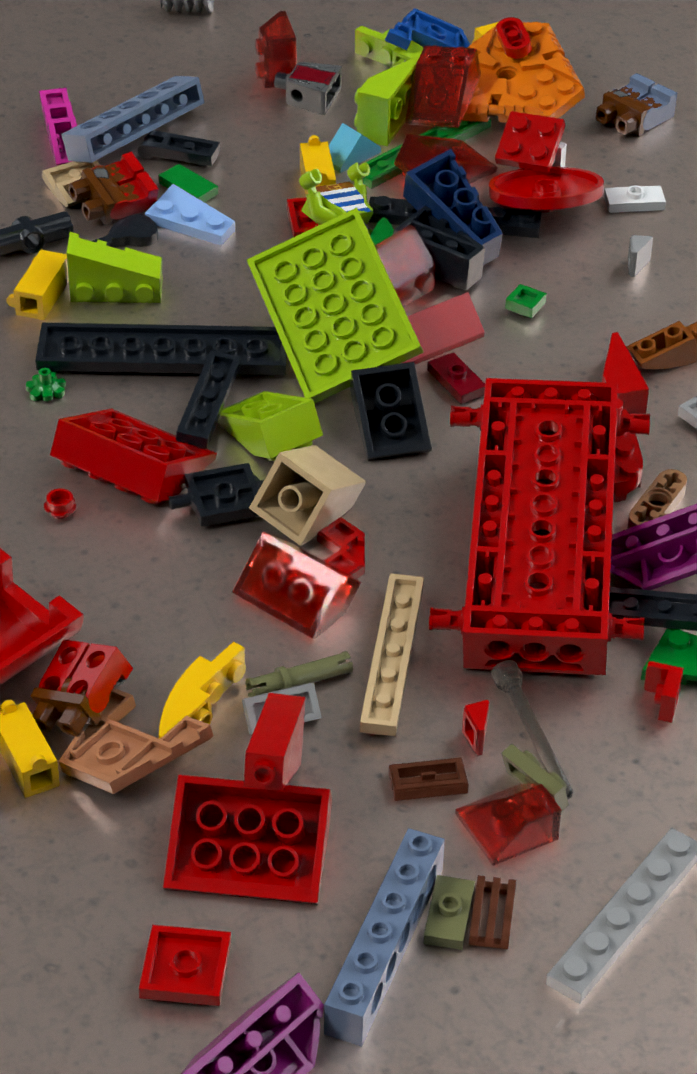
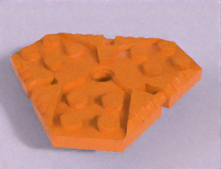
(535, 84)

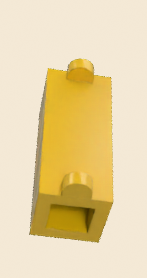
(317, 156)
(40, 285)
(26, 750)

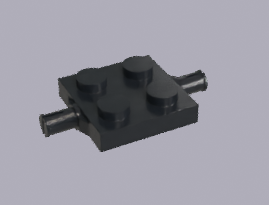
(219, 494)

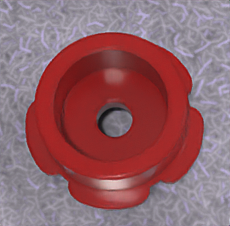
(60, 503)

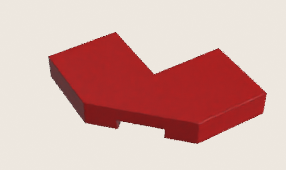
(347, 545)

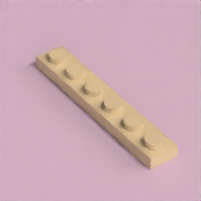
(392, 655)

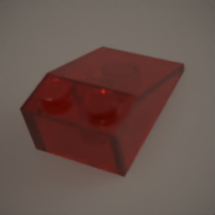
(443, 86)
(420, 149)

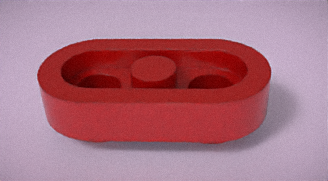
(513, 37)

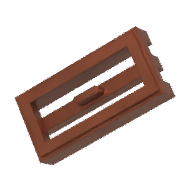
(428, 783)
(495, 889)

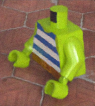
(336, 199)

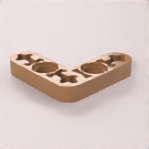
(658, 492)

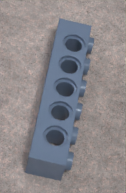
(132, 119)
(383, 938)

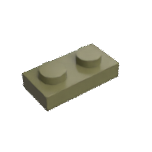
(527, 770)

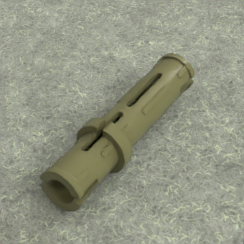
(300, 674)

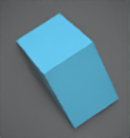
(350, 147)

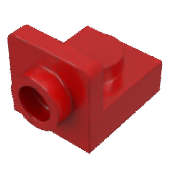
(666, 684)

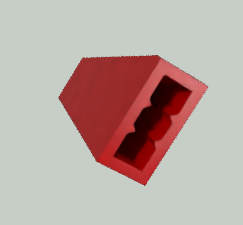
(276, 743)

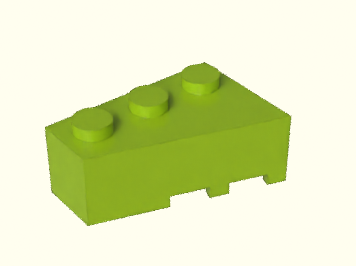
(112, 274)

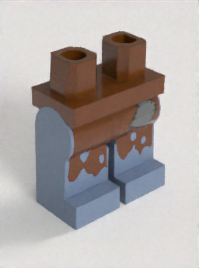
(637, 106)

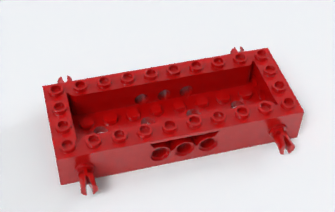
(526, 436)

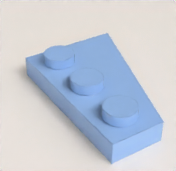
(190, 216)

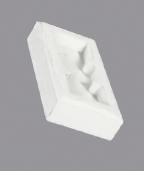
(634, 199)

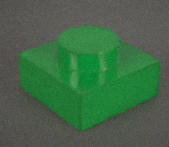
(525, 301)

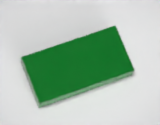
(189, 182)

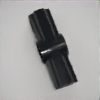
(33, 234)

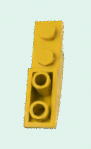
(202, 686)

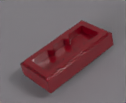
(456, 377)

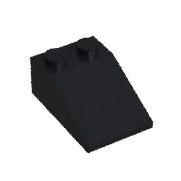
(389, 411)

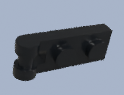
(179, 148)

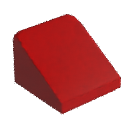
(475, 724)

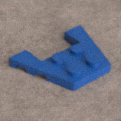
(426, 31)

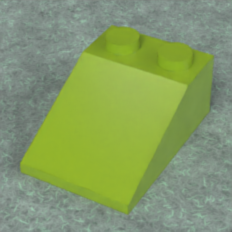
(384, 102)
(272, 423)

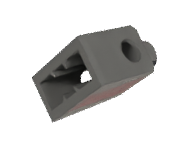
(311, 86)

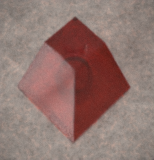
(512, 821)

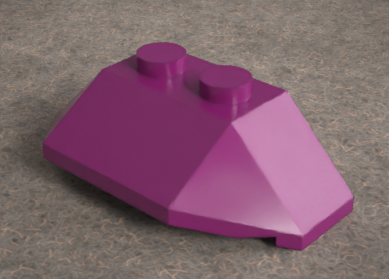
(657, 550)
(270, 1037)

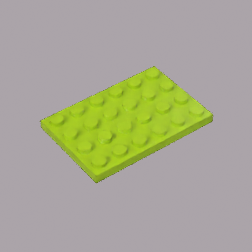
(333, 305)

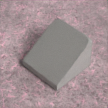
(639, 253)

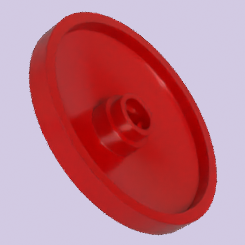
(546, 191)

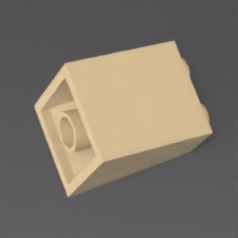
(306, 492)

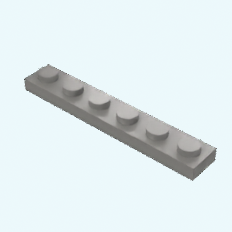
(623, 916)

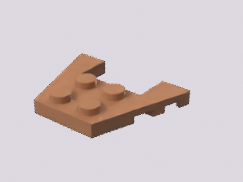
(119, 755)

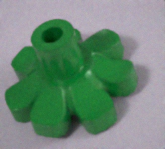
(46, 386)

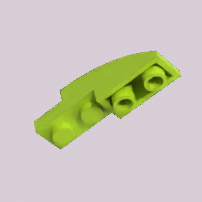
(373, 46)

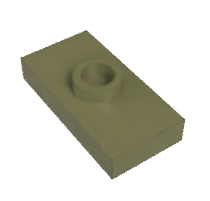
(449, 912)

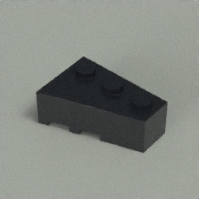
(455, 254)

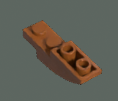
(666, 348)

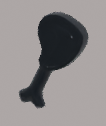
(132, 230)

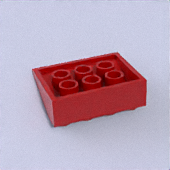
(128, 453)
(248, 840)

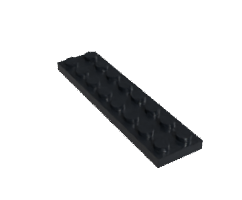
(156, 348)

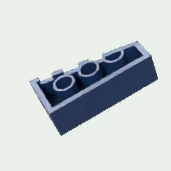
(446, 191)

